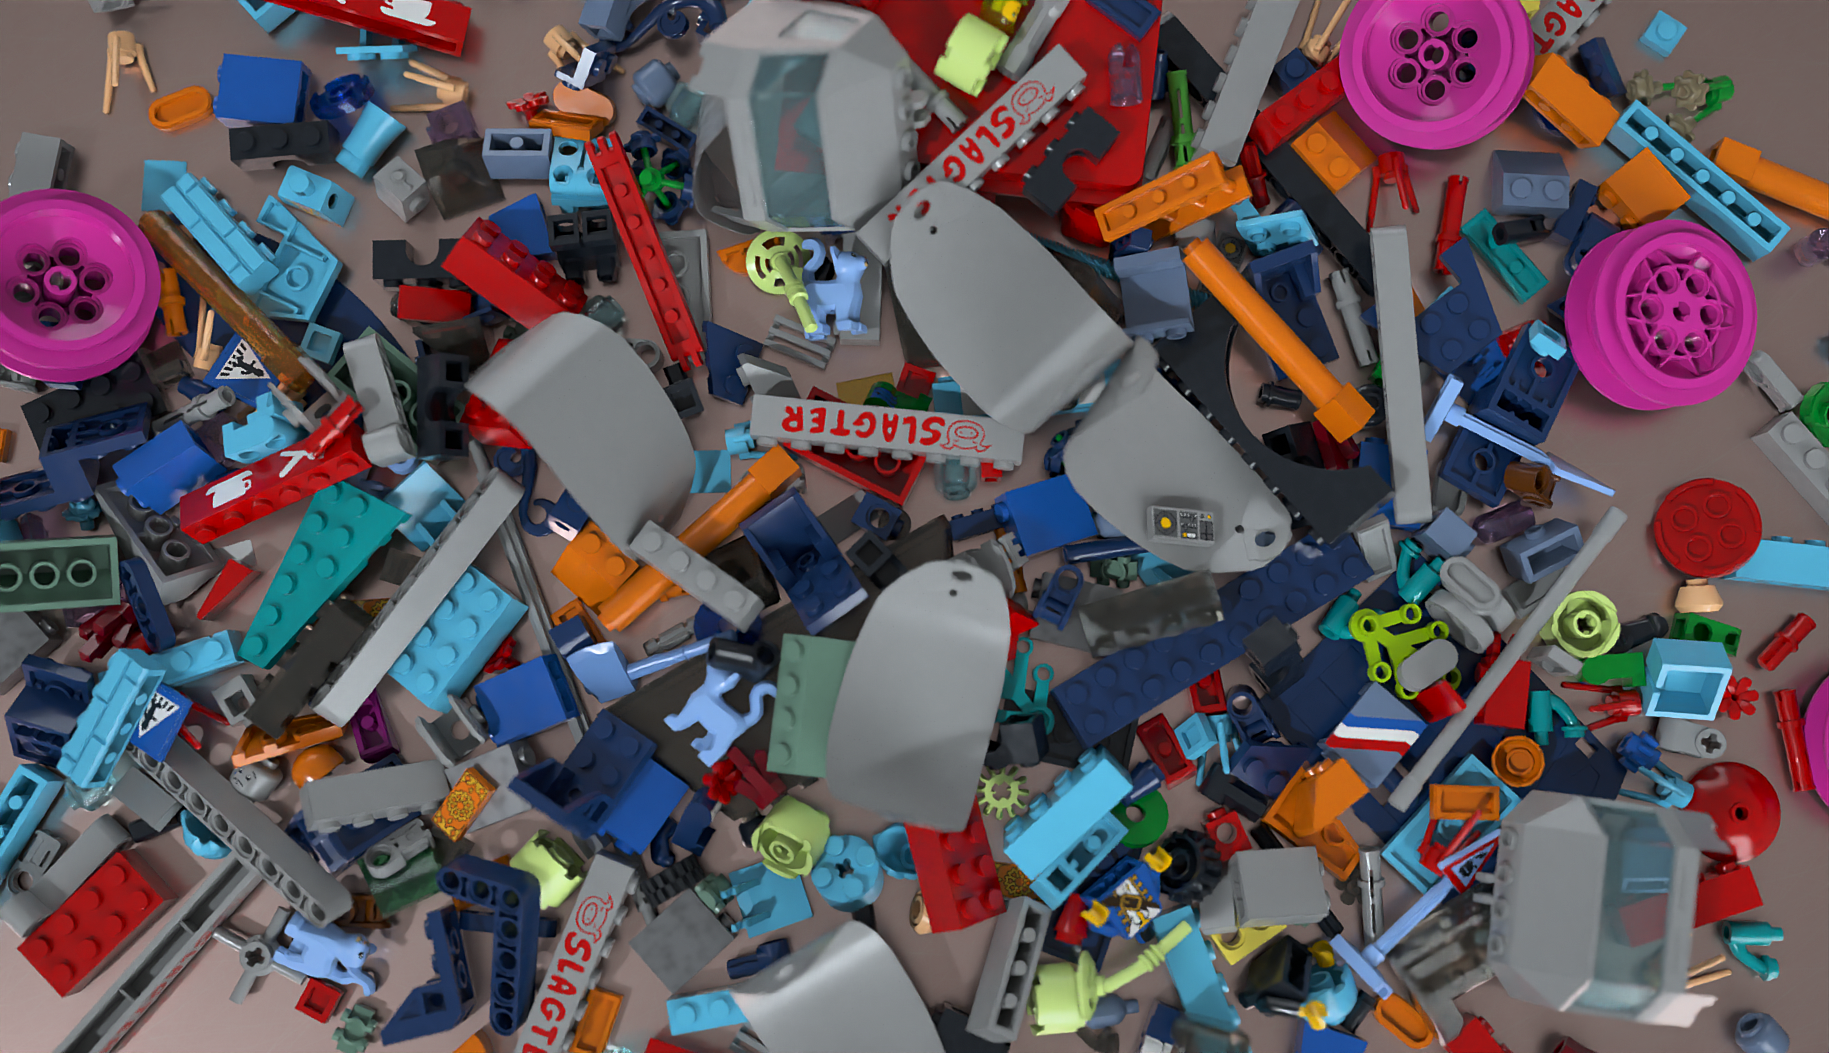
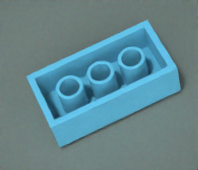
(457, 639)
(1066, 811)

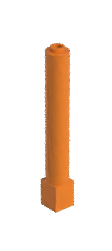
(1770, 178)
(1338, 406)
(765, 481)

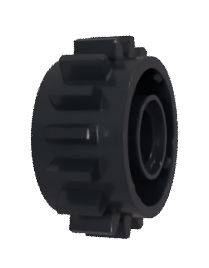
(1193, 868)

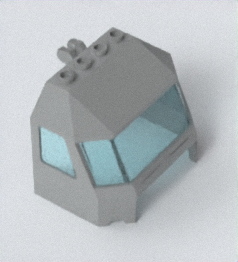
(813, 114)
(1598, 906)

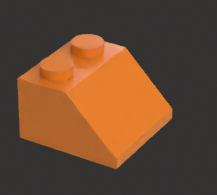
(1334, 152)
(1641, 191)
(594, 567)
(1325, 794)

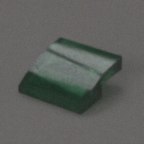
(404, 887)

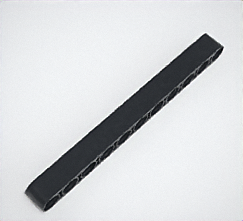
(1284, 167)

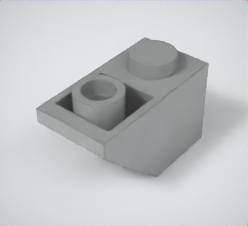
(766, 377)

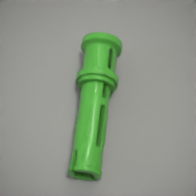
(1178, 82)

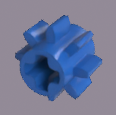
(1638, 751)

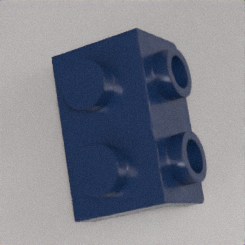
(592, 67)

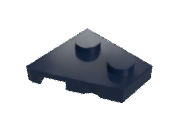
(722, 361)
(1268, 764)

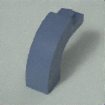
(607, 17)

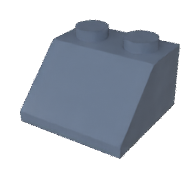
(1529, 184)

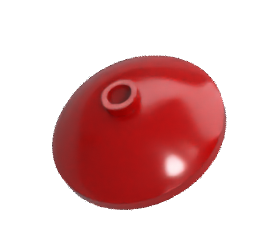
(1723, 789)

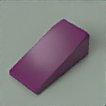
(373, 730)

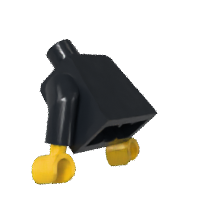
(1281, 981)

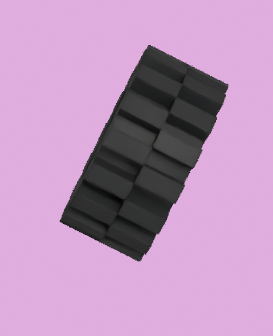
(672, 881)

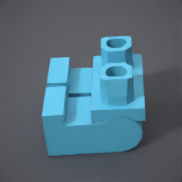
(574, 179)
(265, 433)

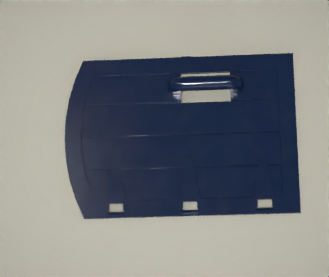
(1331, 687)

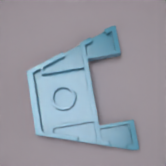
(304, 265)

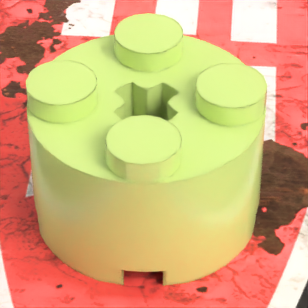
(971, 54)
(1597, 620)
(791, 838)
(553, 865)
(1054, 1000)

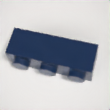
(1602, 68)
(671, 132)
(1567, 224)
(1131, 243)
(974, 525)

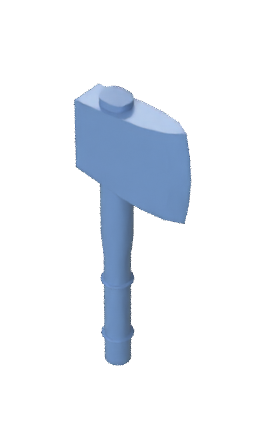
(610, 676)

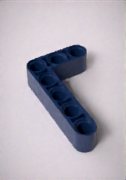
(516, 903)

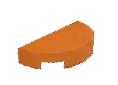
(735, 256)

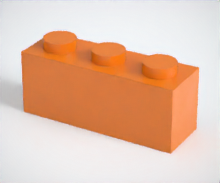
(1569, 101)

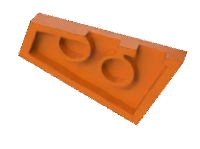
(301, 733)

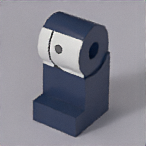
(693, 828)
(1157, 1028)

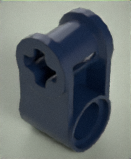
(1592, 232)
(1058, 598)
(1254, 721)

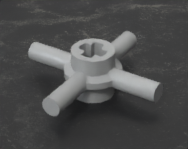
(249, 957)

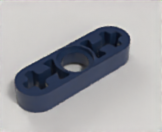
(146, 604)
(484, 922)

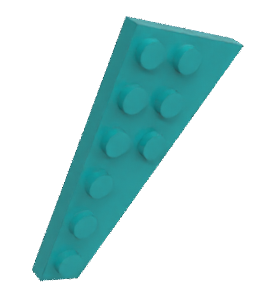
(322, 560)

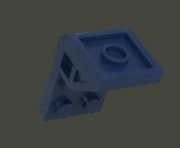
(1290, 286)
(804, 560)
(590, 780)
(345, 846)
(425, 1009)

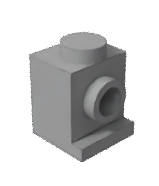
(231, 697)

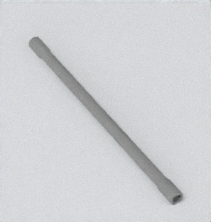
(1601, 535)

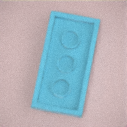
(1402, 847)

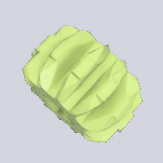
(1002, 802)

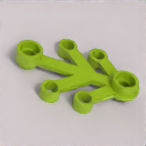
(1397, 645)

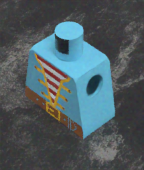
(311, 195)

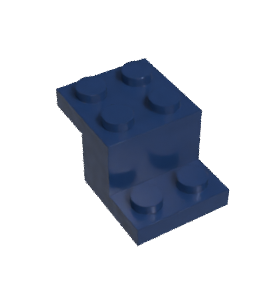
(47, 709)

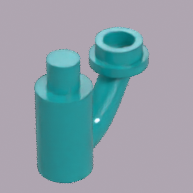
(1424, 579)
(1337, 619)
(1540, 716)
(1742, 933)

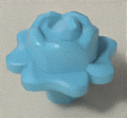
(83, 512)

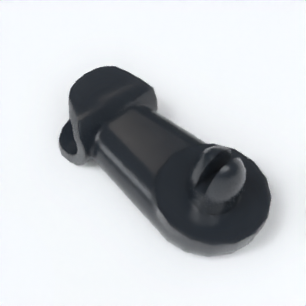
(1639, 632)

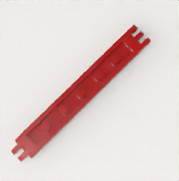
(646, 250)

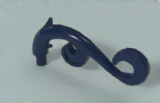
(676, 28)
(527, 468)

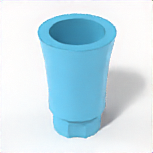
(368, 139)

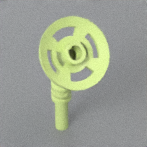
(782, 268)
(1094, 985)

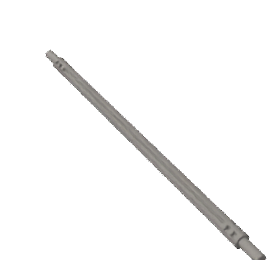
(541, 624)

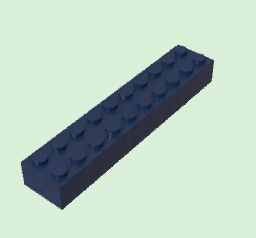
(1147, 675)

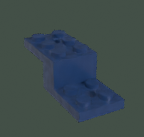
(1516, 404)
(71, 460)

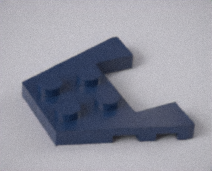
(1459, 321)

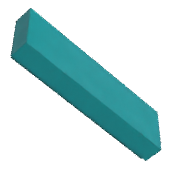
(1506, 261)

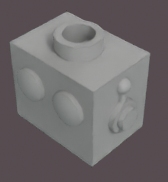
(401, 188)

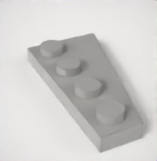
(690, 261)

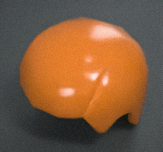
(1518, 761)
(315, 763)

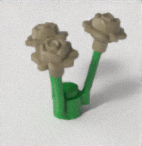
(1688, 91)

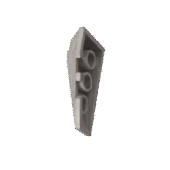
(173, 557)

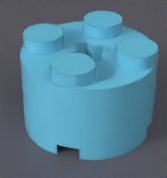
(855, 889)

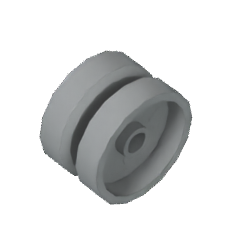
(1464, 626)

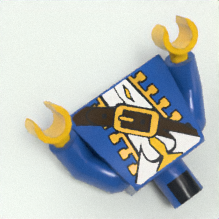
(1127, 898)

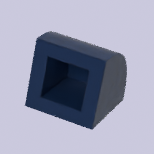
(572, 636)

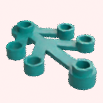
(1014, 689)

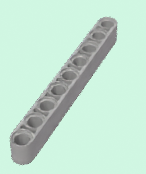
(1400, 374)
(417, 597)
(247, 832)

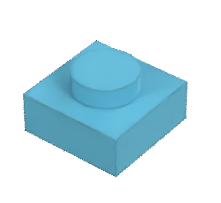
(1662, 33)
(1546, 340)
(321, 343)
(1195, 736)

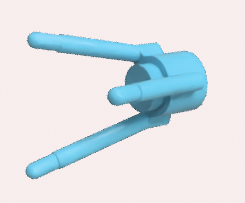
(740, 442)
(1224, 731)
(1670, 788)

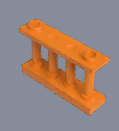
(1175, 199)

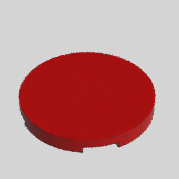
(1708, 528)

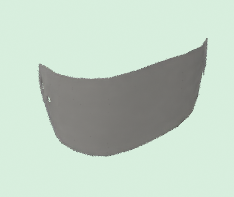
(707, 178)
(998, 307)
(594, 422)
(1155, 448)
(921, 697)
(838, 998)

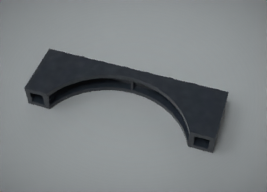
(1327, 499)

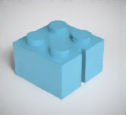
(1684, 679)

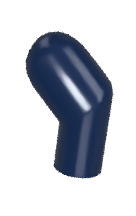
(659, 845)

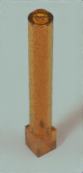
(228, 300)

